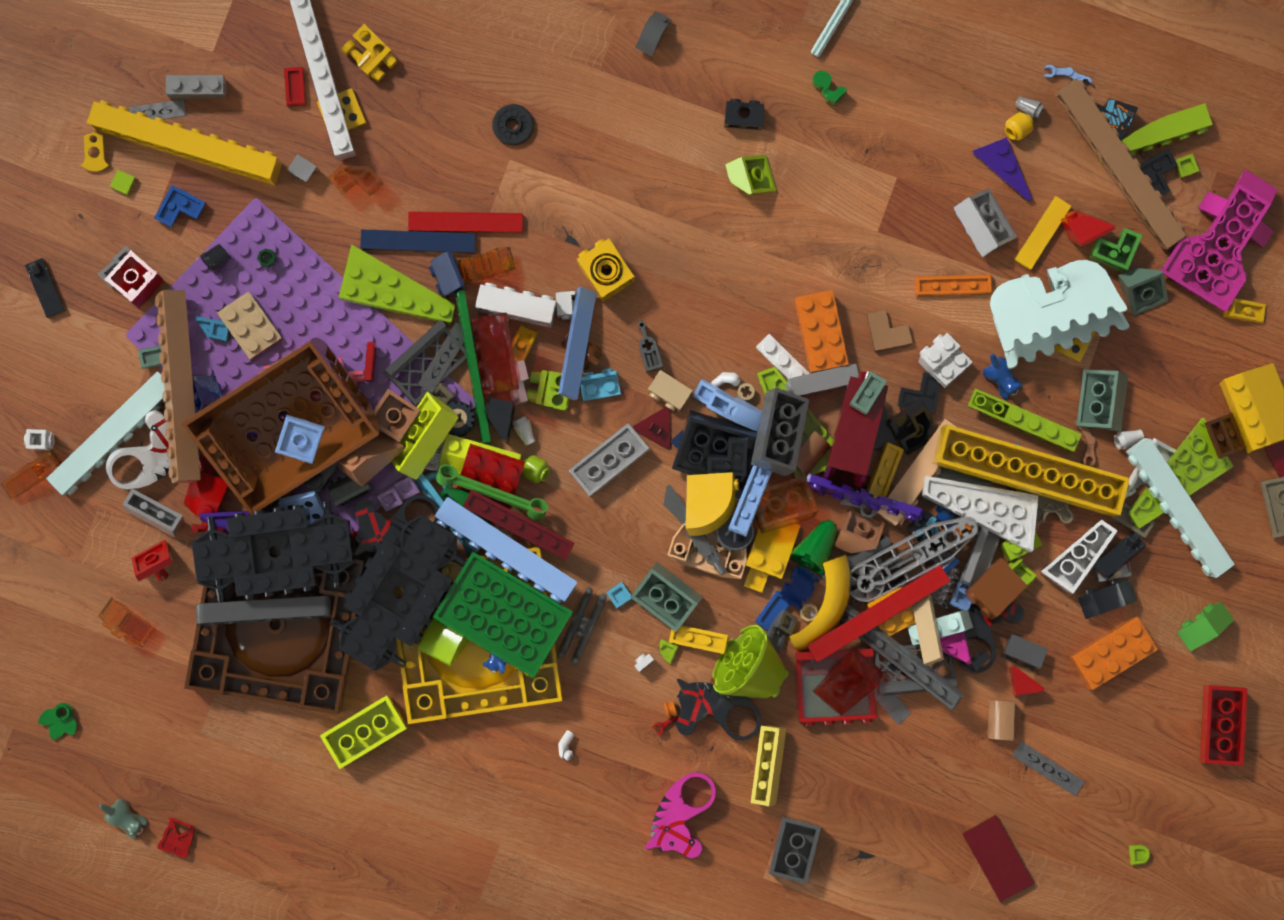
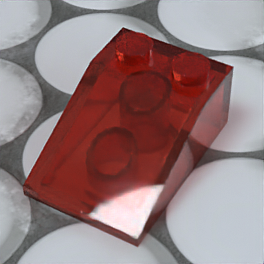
(849, 682)

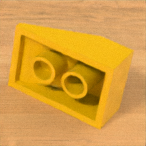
(772, 550)

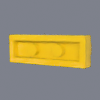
(885, 470)
(700, 639)

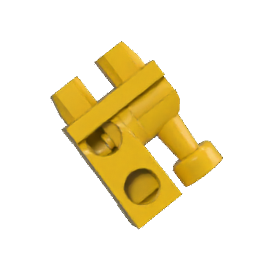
(373, 57)

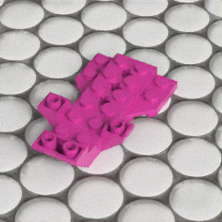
(1235, 221)

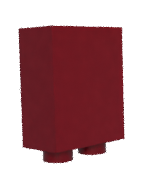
(854, 438)

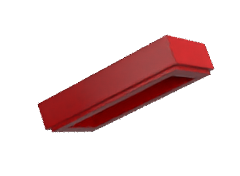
(295, 86)
(370, 362)

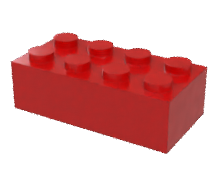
(1223, 725)

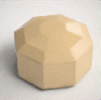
(808, 612)

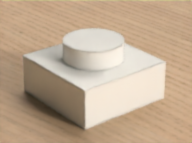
(642, 661)

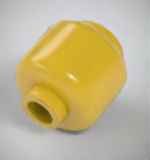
(1019, 126)

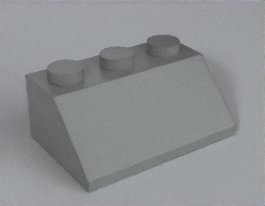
(985, 222)

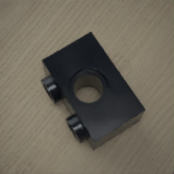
(734, 120)

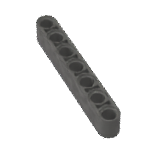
(263, 610)

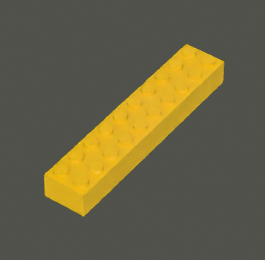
(184, 143)
(1030, 470)

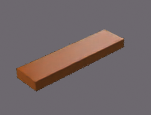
(953, 285)

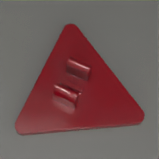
(656, 427)

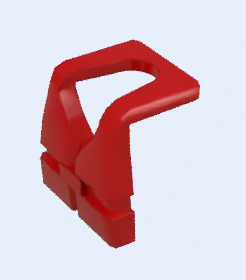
(176, 842)

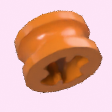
(670, 709)

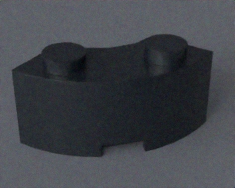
(1108, 598)

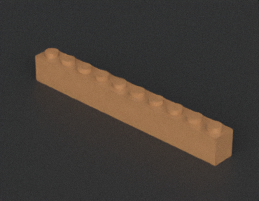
(1120, 164)
(178, 384)

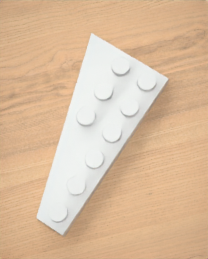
(995, 509)

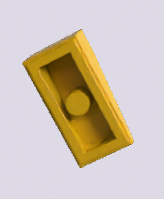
(1246, 311)
(523, 343)

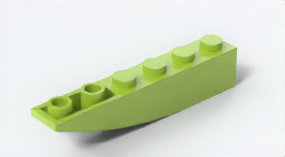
(1168, 128)
(1025, 421)

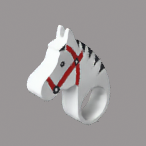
(152, 457)

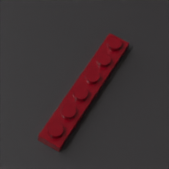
(518, 524)

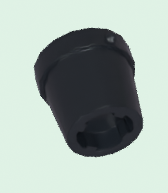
(215, 258)

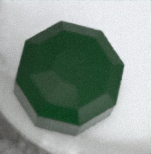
(267, 258)

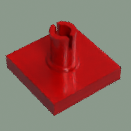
(153, 562)

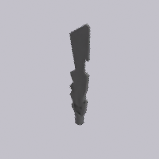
(678, 509)

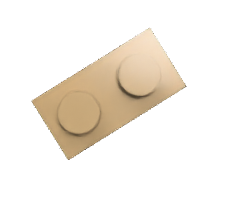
(669, 390)

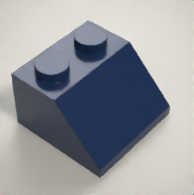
(447, 274)

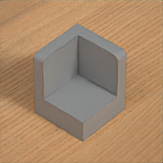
(302, 168)

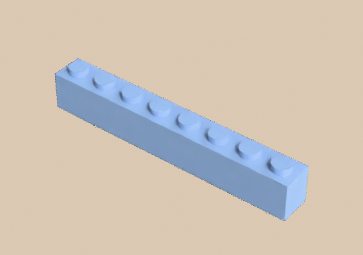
(505, 549)

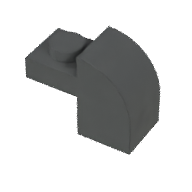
(653, 33)

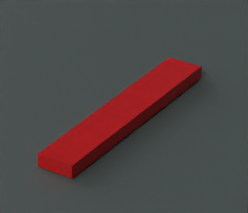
(465, 222)

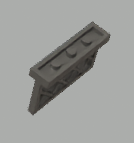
(412, 353)
(856, 558)
(909, 686)

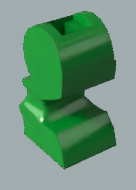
(822, 81)

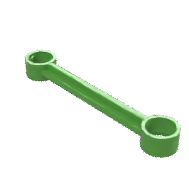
(491, 492)

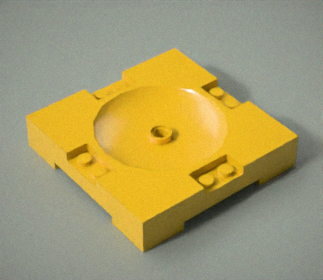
(467, 687)

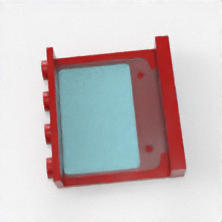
(813, 708)

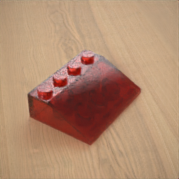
(494, 353)

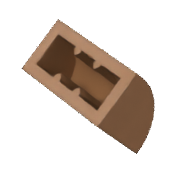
(811, 452)
(1001, 720)

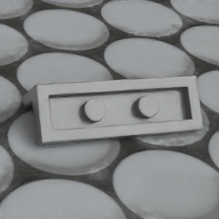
(979, 556)

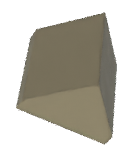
(444, 393)

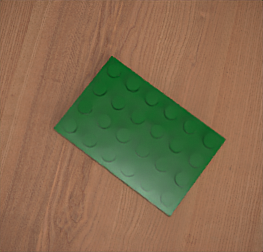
(502, 615)

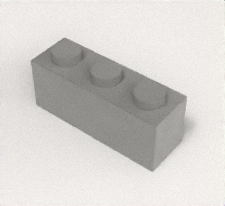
(196, 87)
(153, 513)

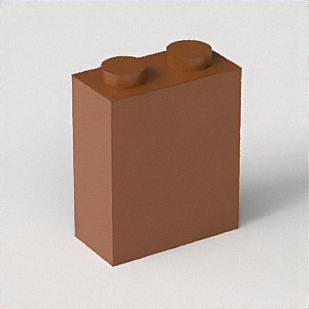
(995, 589)

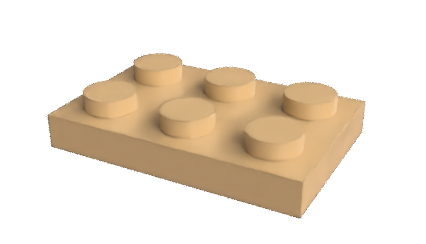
(249, 325)

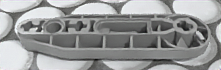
(921, 552)

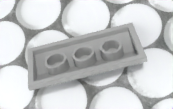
(609, 460)

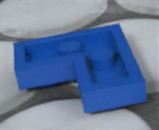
(176, 202)

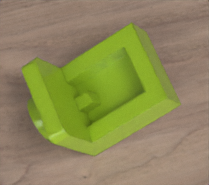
(1023, 571)

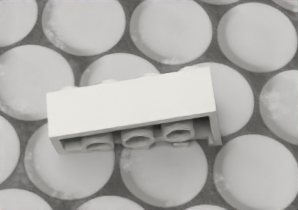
(1075, 563)

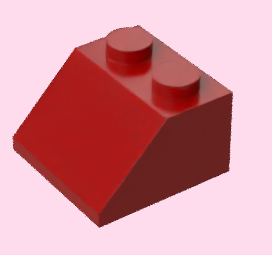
(134, 279)

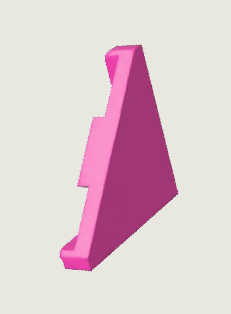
(956, 646)

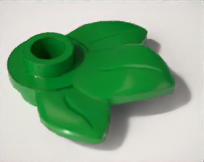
(57, 723)

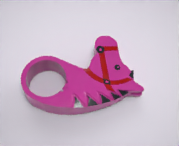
(669, 824)

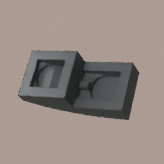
(780, 628)

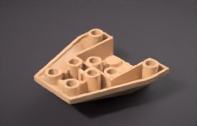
(685, 553)

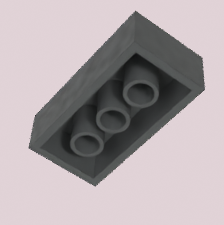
(780, 431)

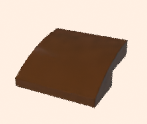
(1225, 435)

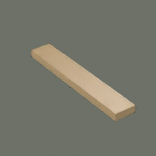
(926, 625)

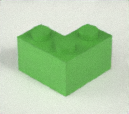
(1117, 255)
(1206, 626)

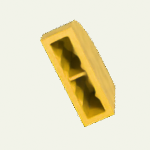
(709, 501)

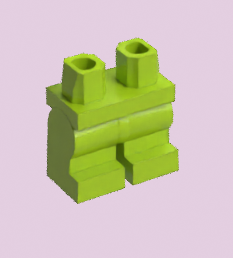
(548, 390)

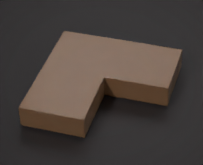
(884, 336)

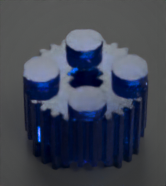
(800, 587)

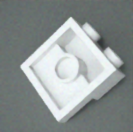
(944, 360)

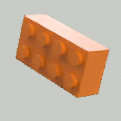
(821, 331)
(1113, 653)

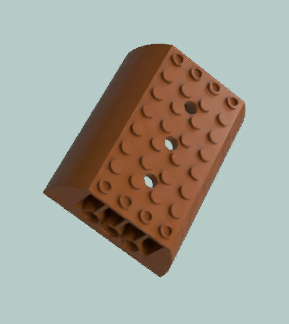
(251, 465)

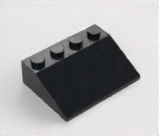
(706, 436)

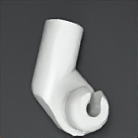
(726, 377)
(563, 745)

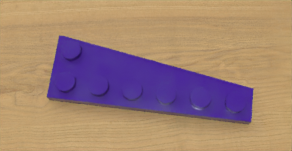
(824, 486)

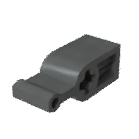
(646, 354)

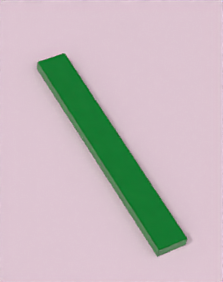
(472, 367)

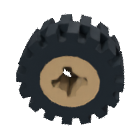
(465, 421)

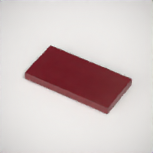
(997, 858)

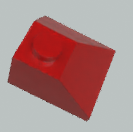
(1084, 227)
(206, 494)

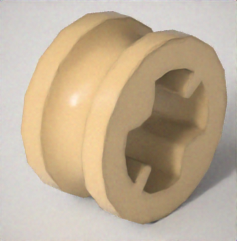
(751, 389)

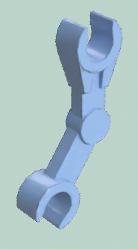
(1066, 72)

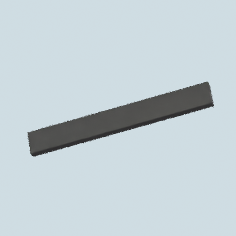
(908, 663)

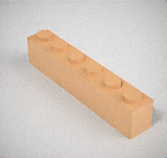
(912, 481)

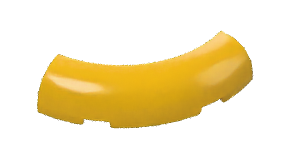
(833, 606)

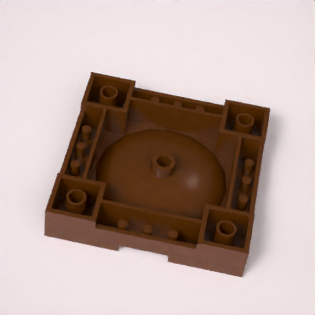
(284, 665)

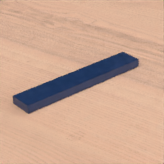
(417, 241)

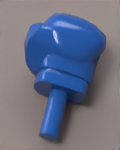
(944, 514)

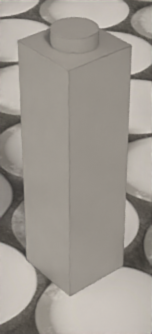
(821, 381)

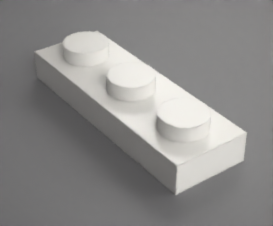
(780, 358)

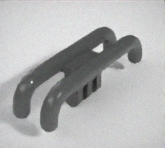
(581, 626)

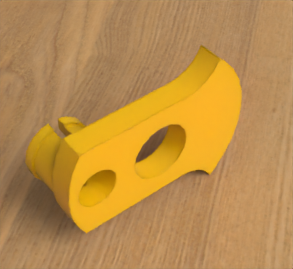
(92, 163)

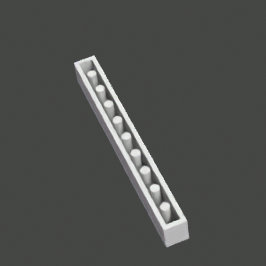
(323, 79)

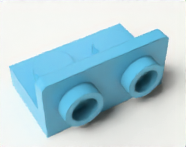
(599, 385)

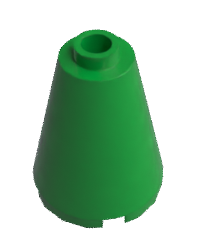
(816, 547)

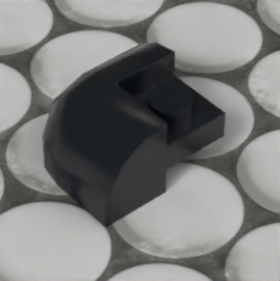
(912, 426)

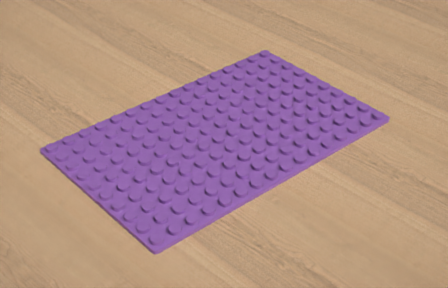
(301, 304)

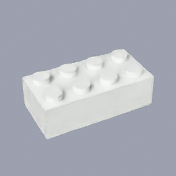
(519, 306)

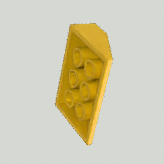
(1257, 406)

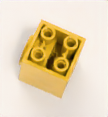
(600, 258)

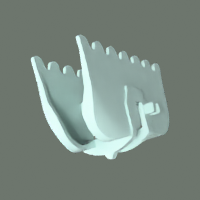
(1078, 305)

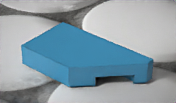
(213, 328)

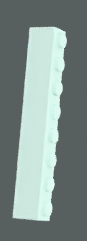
(108, 437)
(1179, 507)

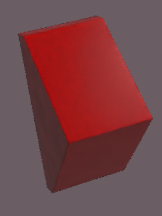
(1022, 683)

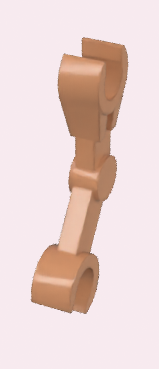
(1090, 440)

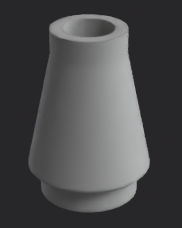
(1030, 107)

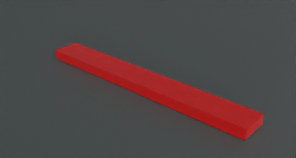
(879, 613)

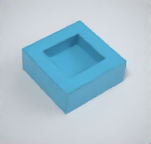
(619, 595)

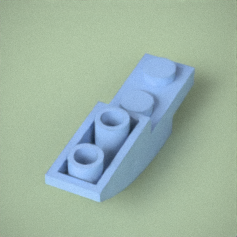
(727, 405)

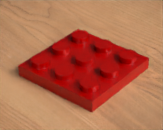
(493, 470)

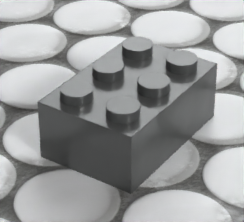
(794, 849)

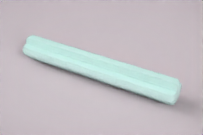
(831, 27)

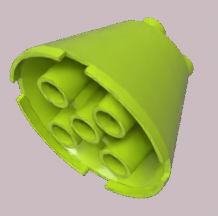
(750, 666)

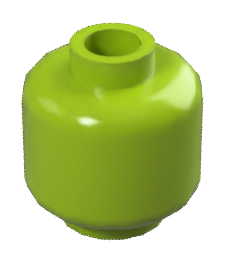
(535, 469)

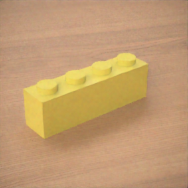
(768, 765)

